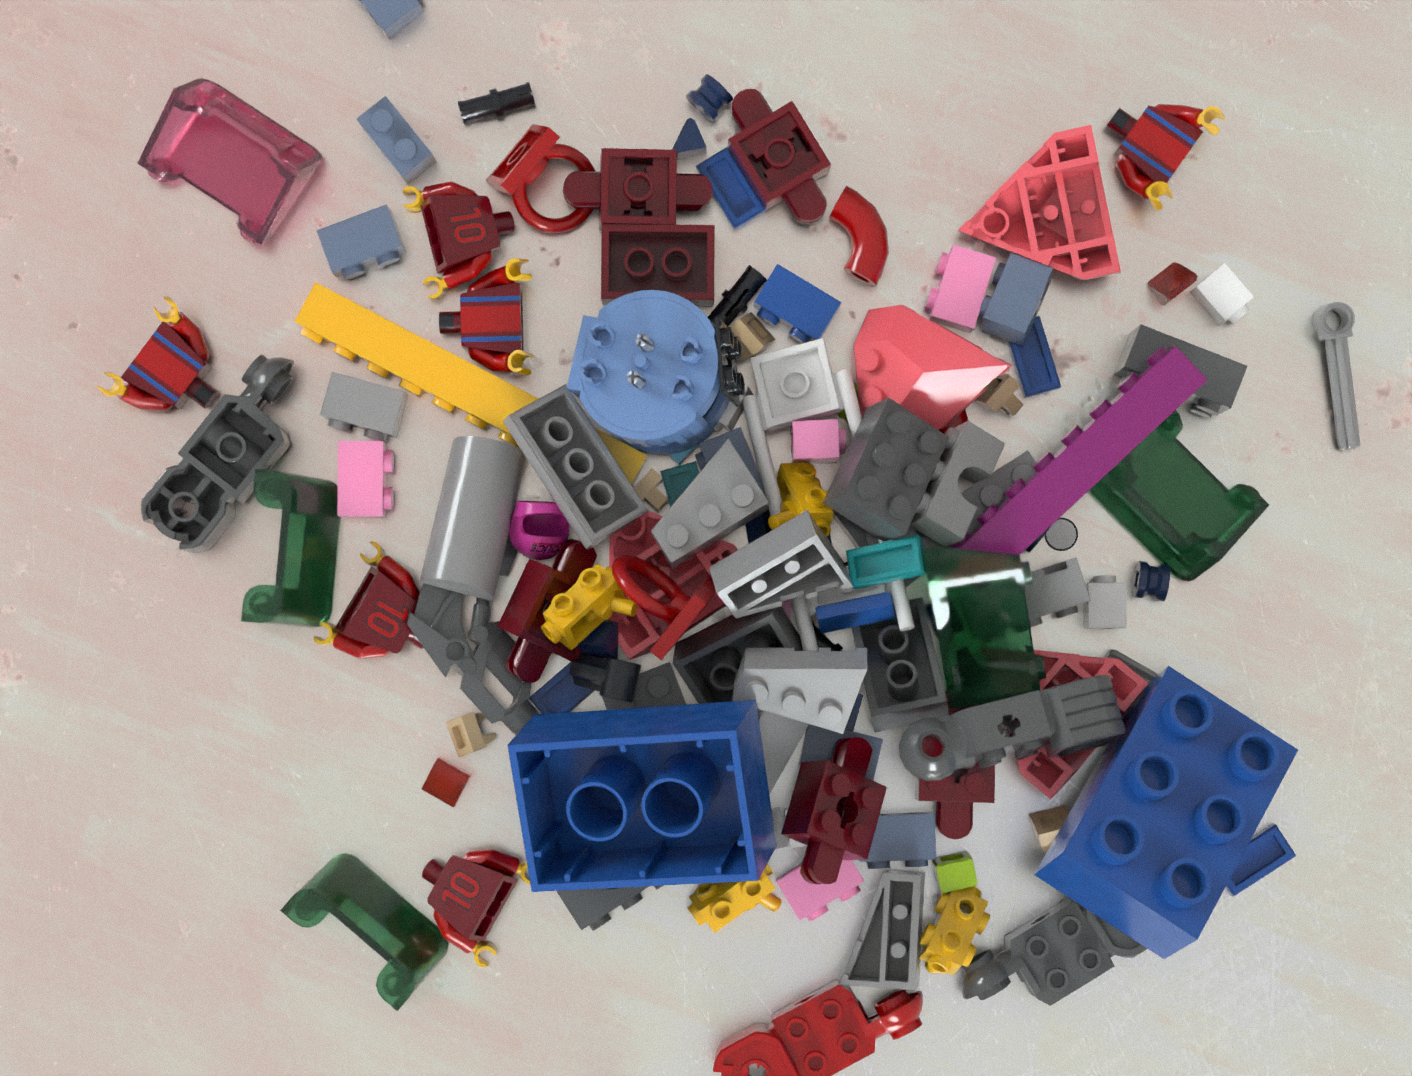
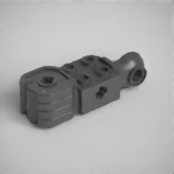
(221, 460)
(1062, 718)
(1050, 955)

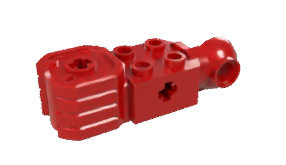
(818, 1034)

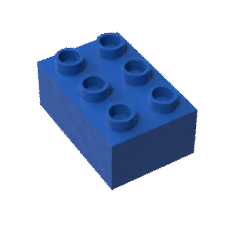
(643, 796)
(1167, 814)

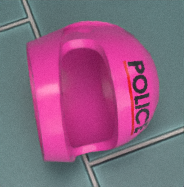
(538, 529)

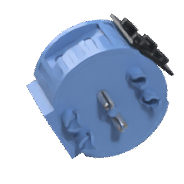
(656, 371)

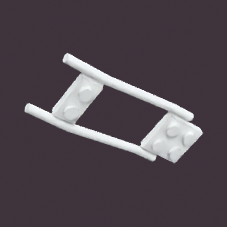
(801, 387)

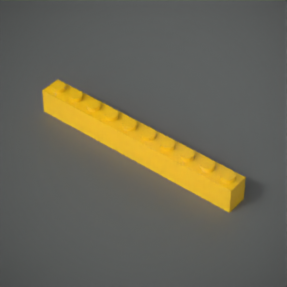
(428, 368)

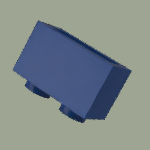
(796, 305)

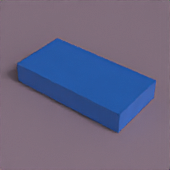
(731, 188)
(1034, 363)
(855, 612)
(559, 694)
(1262, 856)

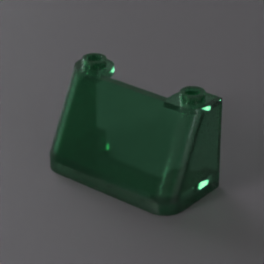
(1177, 503)
(305, 554)
(982, 624)
(377, 917)

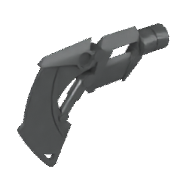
(441, 634)

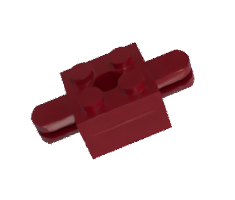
(779, 155)
(637, 187)
(525, 609)
(956, 792)
(817, 807)

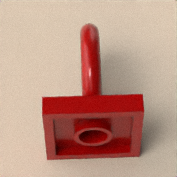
(525, 165)
(681, 610)

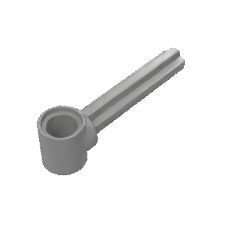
(1340, 371)

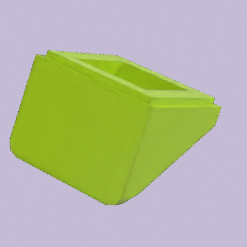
(955, 871)

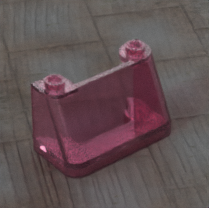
(230, 155)

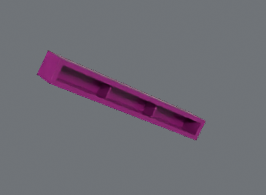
(1086, 454)

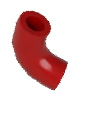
(866, 233)

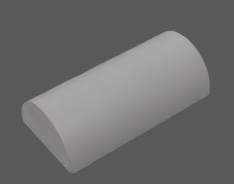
(575, 466)
(473, 516)

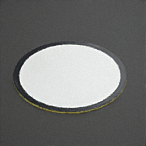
(1062, 535)

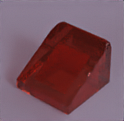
(1171, 282)
(446, 781)

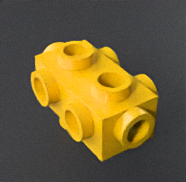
(799, 493)
(585, 607)
(724, 901)
(950, 937)

